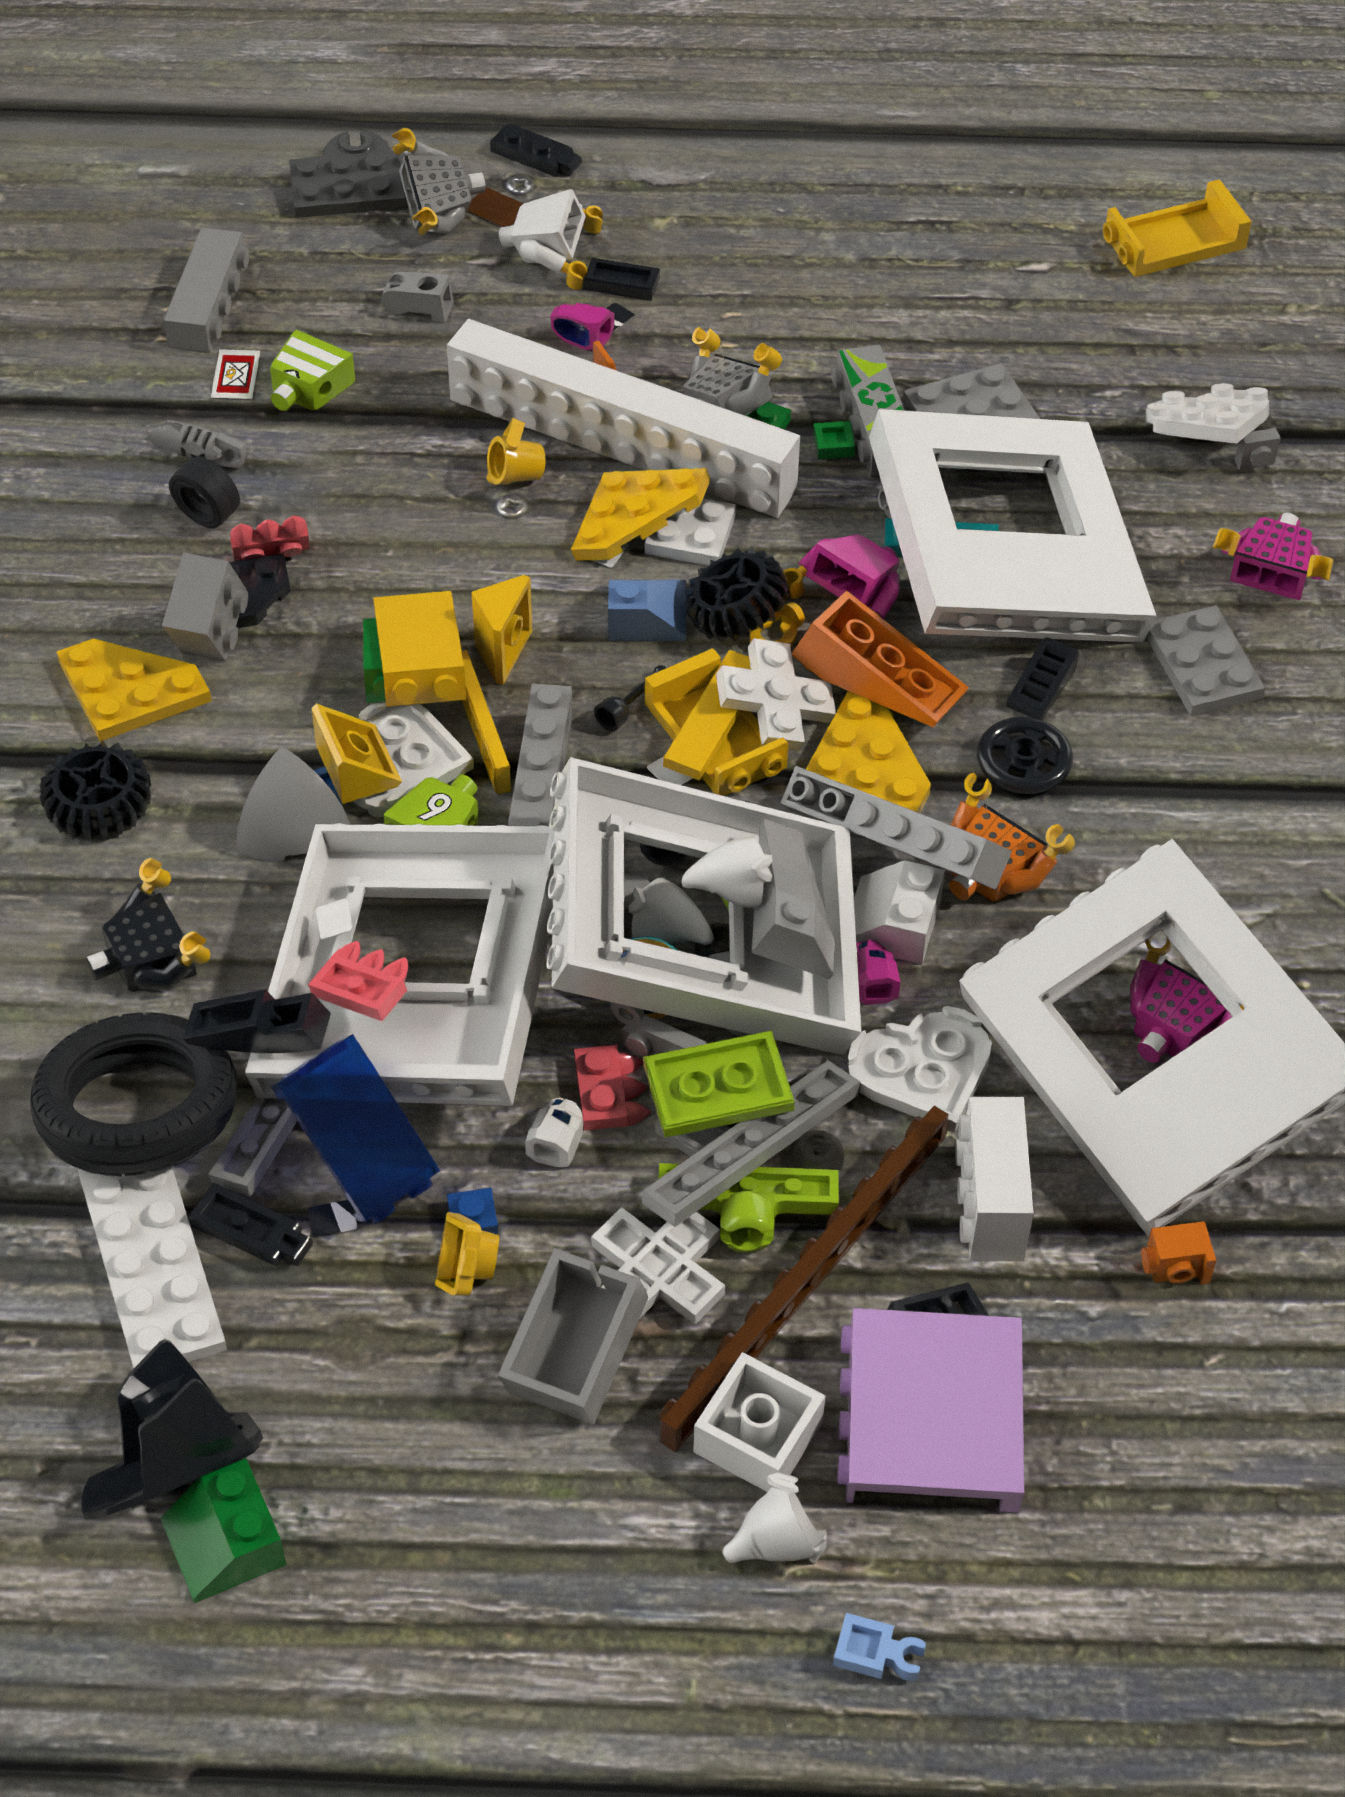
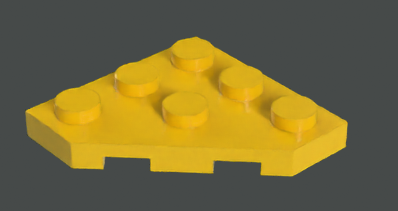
(634, 506)
(129, 686)
(871, 754)

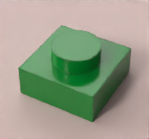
(772, 415)
(834, 440)

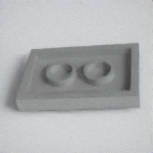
(1204, 661)

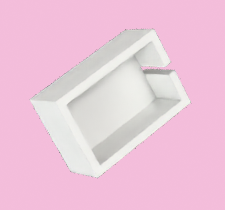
(994, 1179)

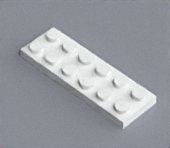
(153, 1264)

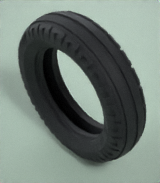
(141, 1145)

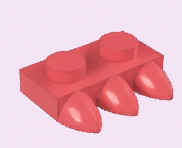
(270, 539)
(361, 983)
(606, 1088)

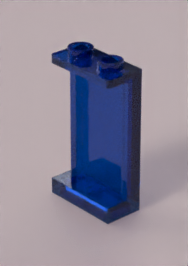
(357, 1129)

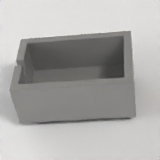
(573, 1336)

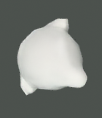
(733, 872)
(668, 914)
(777, 1527)

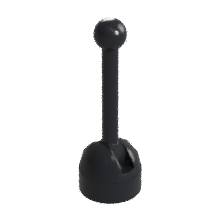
(614, 711)

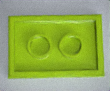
(718, 1084)

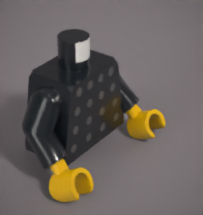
(146, 939)

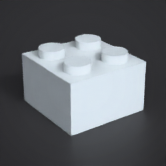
(758, 1422)

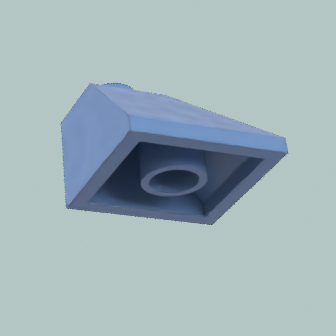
(646, 610)

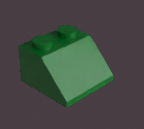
(223, 1532)

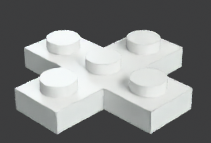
(775, 693)
(664, 1260)

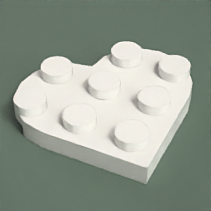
(1216, 416)
(417, 748)
(923, 1064)

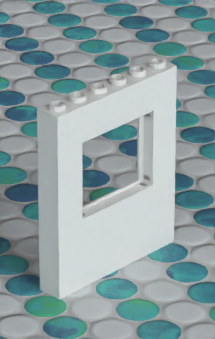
(1010, 581)
(592, 818)
(436, 1037)
(1207, 1107)

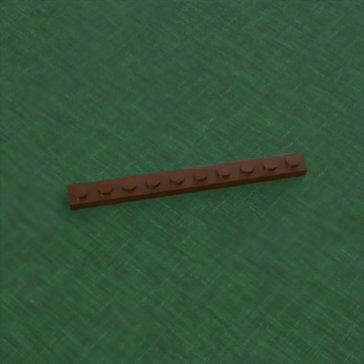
(797, 1284)

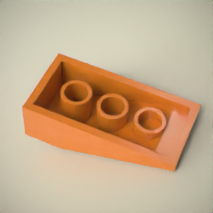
(874, 660)

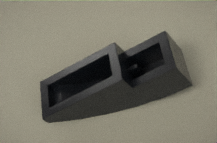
(258, 1023)

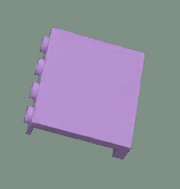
(933, 1405)

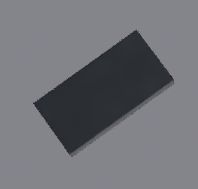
(621, 279)

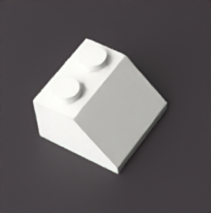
(899, 908)

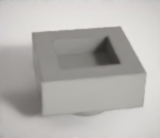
(1257, 449)

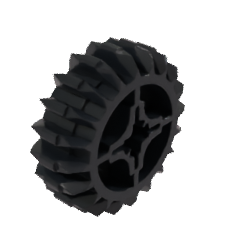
(736, 594)
(100, 801)

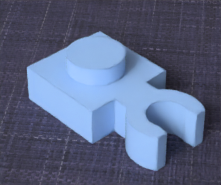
(868, 1647)

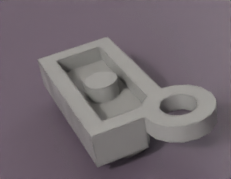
(649, 1036)

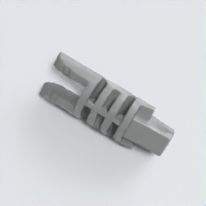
(199, 442)

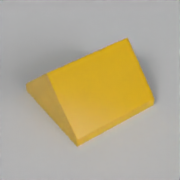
(502, 623)
(353, 754)

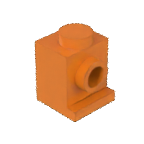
(1179, 1253)

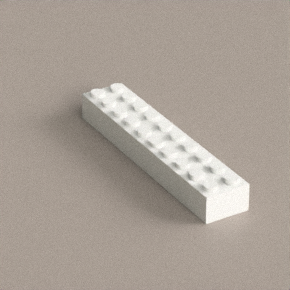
(622, 416)

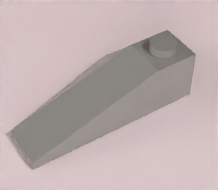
(792, 916)

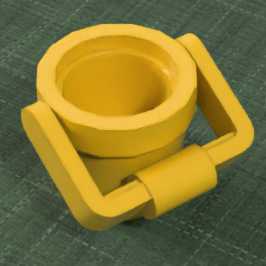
(514, 459)
(465, 1255)

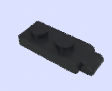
(535, 150)
(250, 1227)

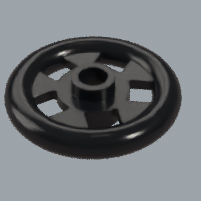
(1024, 755)

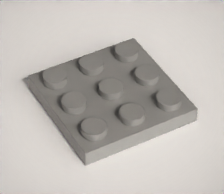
(978, 392)

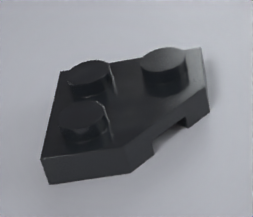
(265, 581)

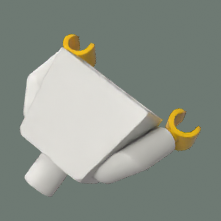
(549, 232)

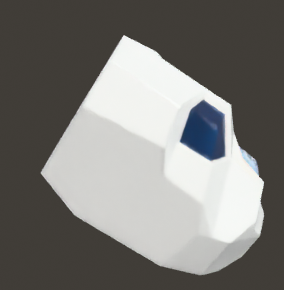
(555, 1133)

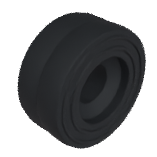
(204, 492)

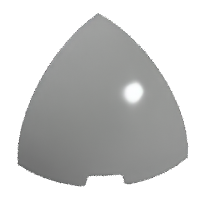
(284, 809)

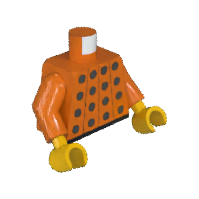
(1029, 858)

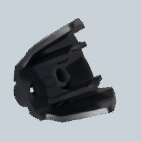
(168, 1434)

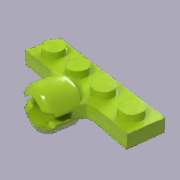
(755, 1200)

